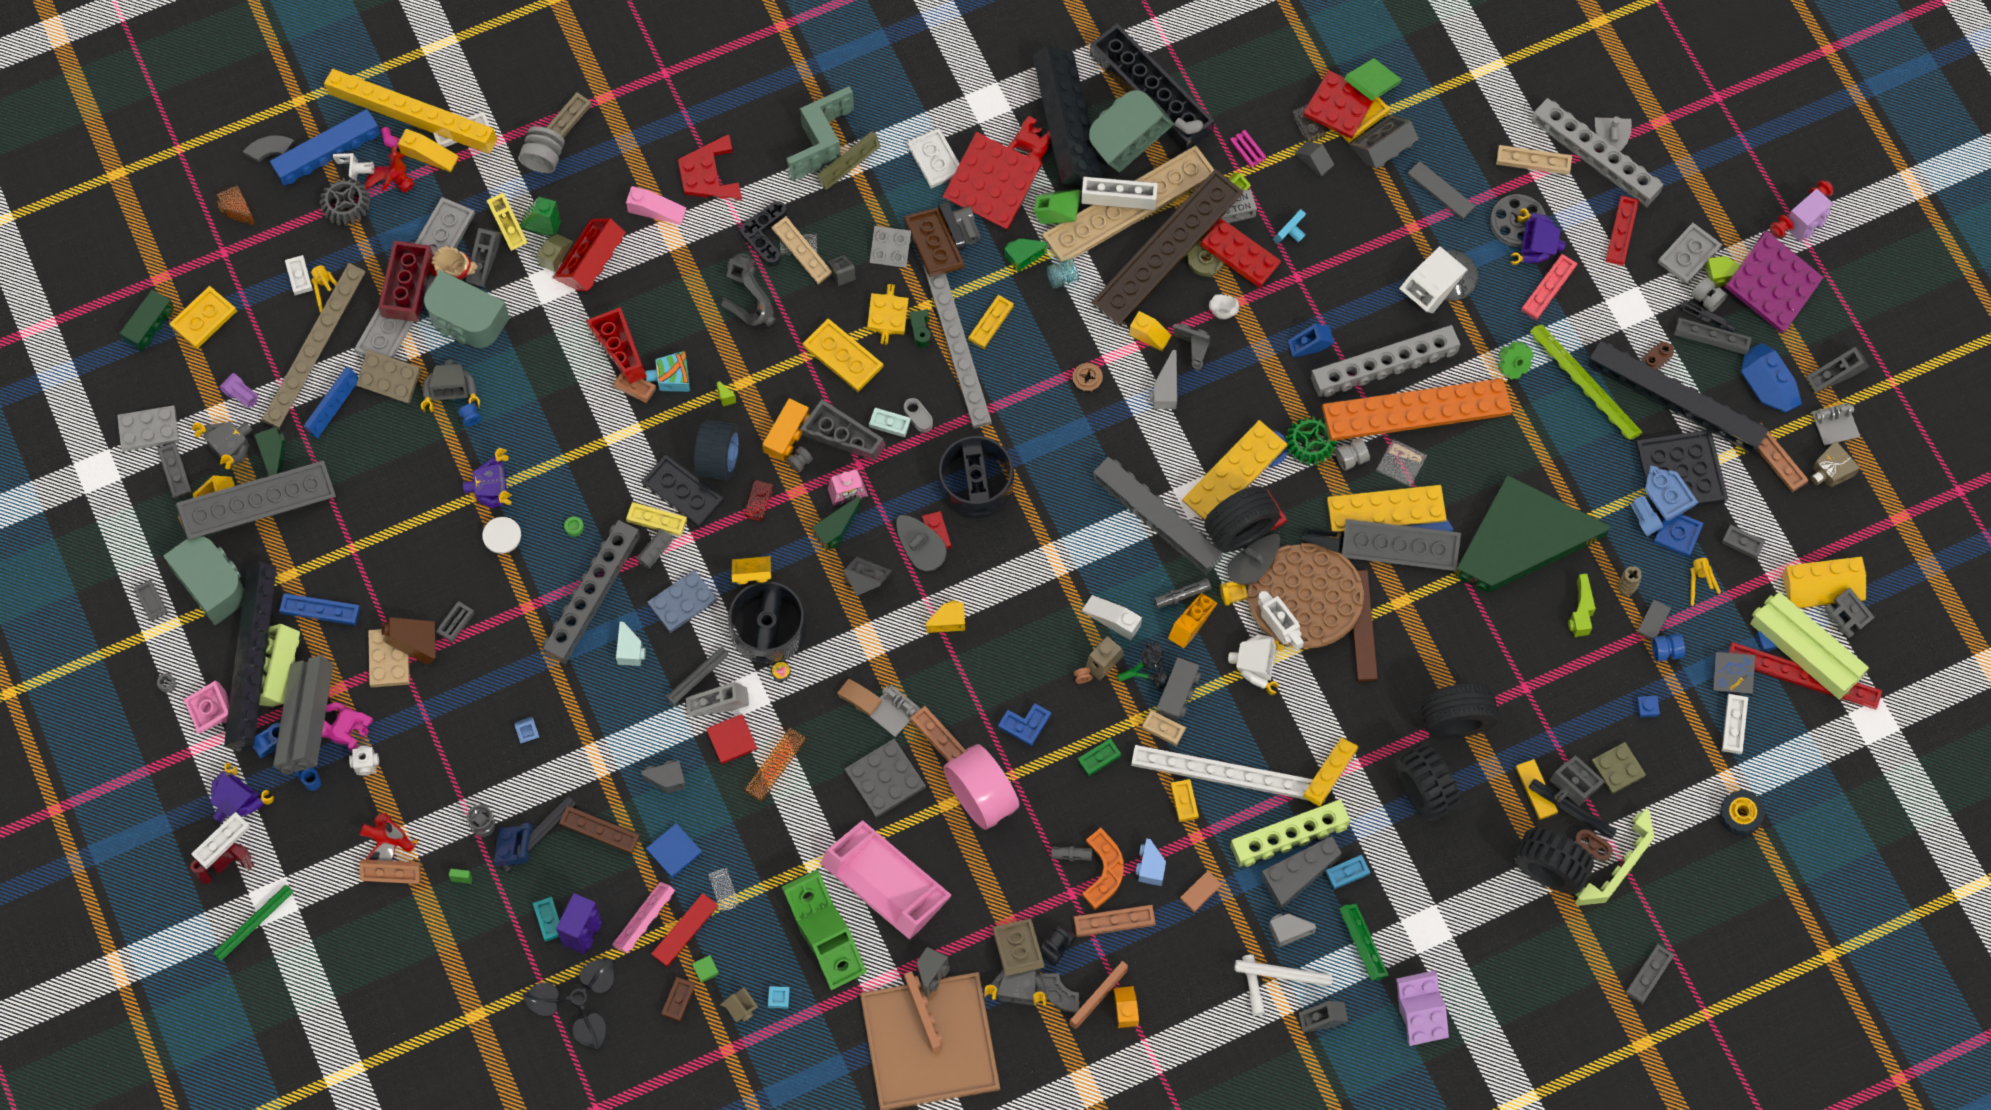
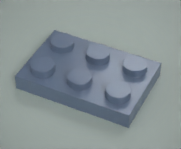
(682, 601)

